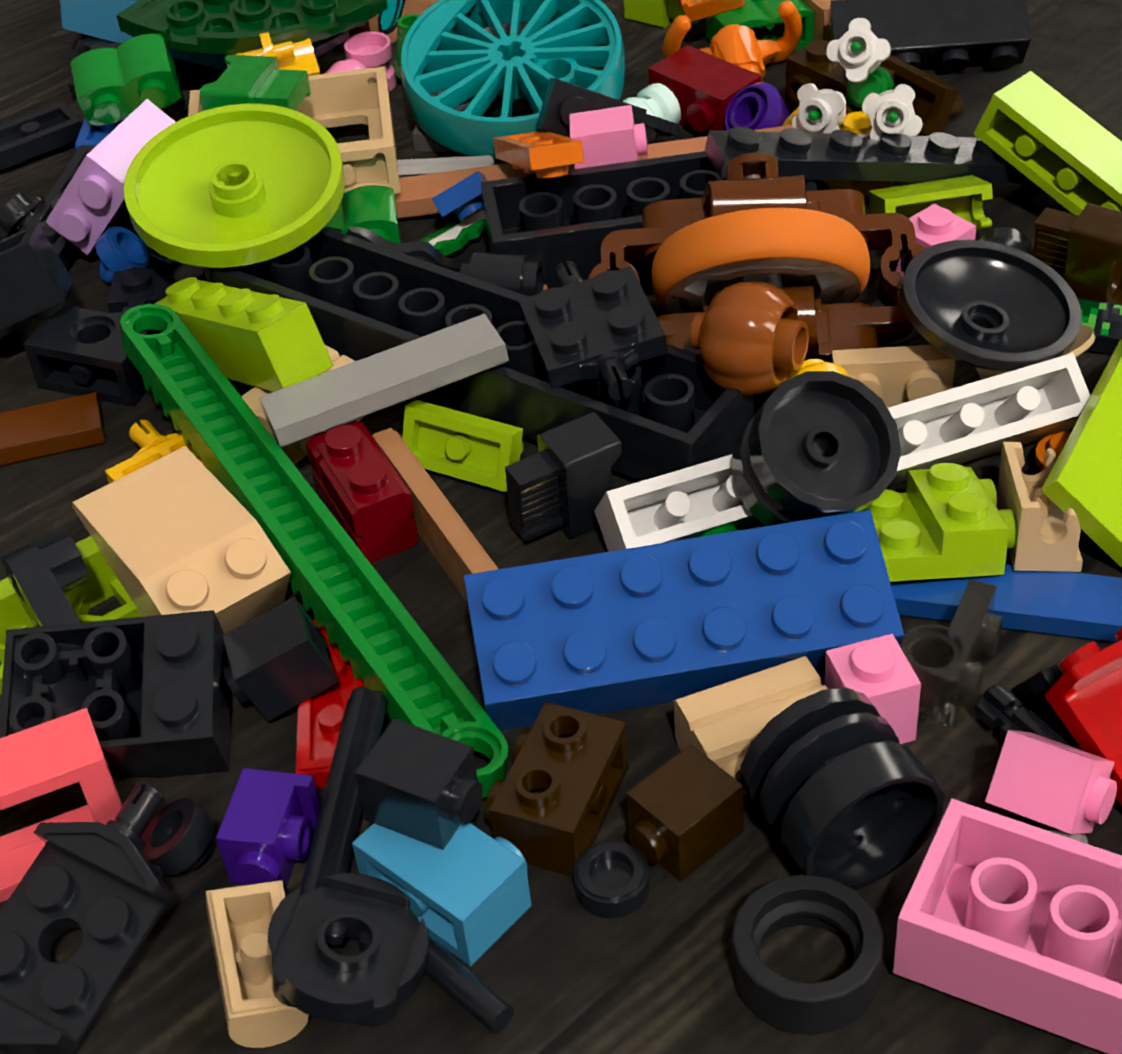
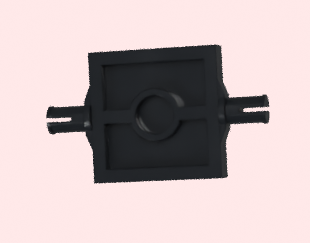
(593, 328)

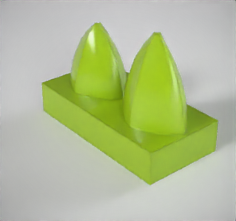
(461, 443)

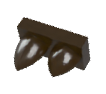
(933, 98)

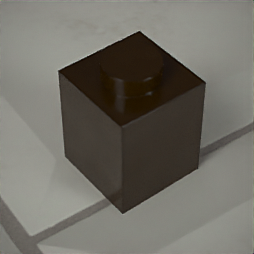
(685, 812)

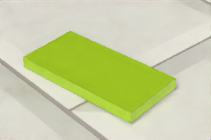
(1090, 464)

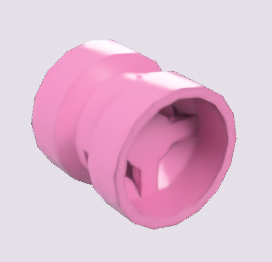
(373, 51)

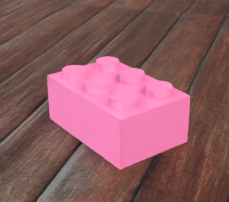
(1018, 925)

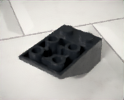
(146, 683)

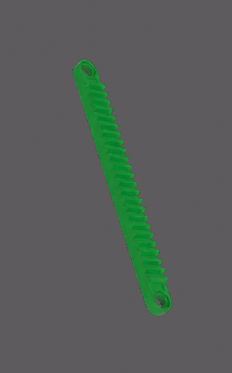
(323, 560)

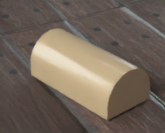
(239, 936)

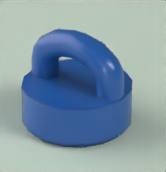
(119, 251)

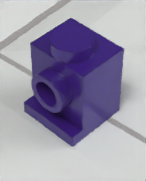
(268, 826)

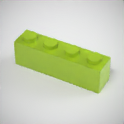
(1054, 144)
(251, 333)

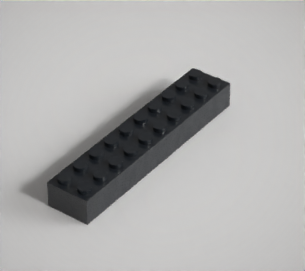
(381, 298)

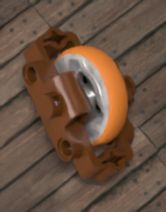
(776, 235)

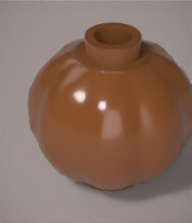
(750, 337)

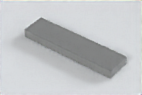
(383, 379)

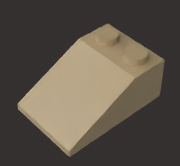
(184, 543)

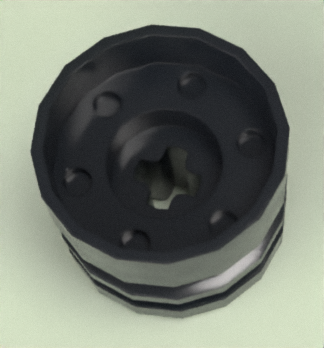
(841, 788)

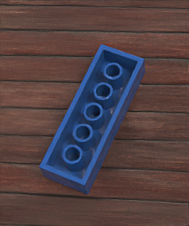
(675, 616)

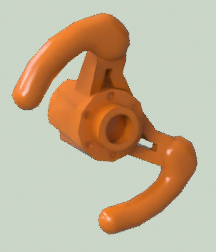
(739, 44)

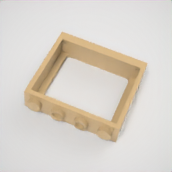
(351, 100)

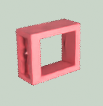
(40, 763)

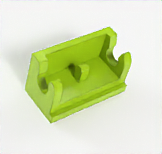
(960, 195)

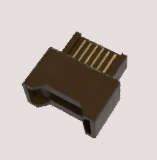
(1083, 250)

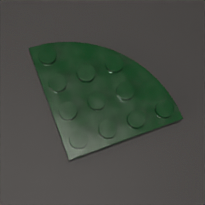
(236, 24)

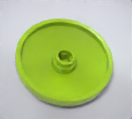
(234, 185)

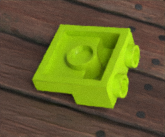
(943, 526)

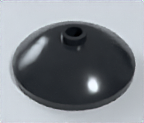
(990, 305)

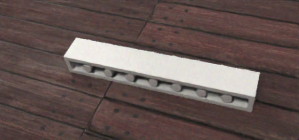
(931, 430)

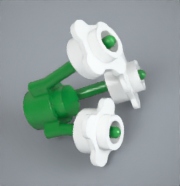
(867, 88)

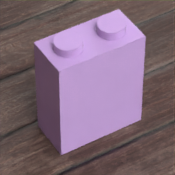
(96, 191)

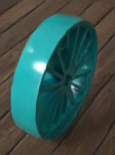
(471, 62)

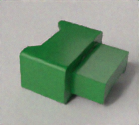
(256, 82)

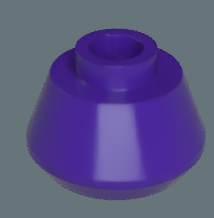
(756, 108)

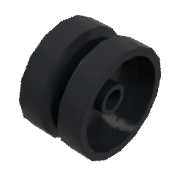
(815, 450)

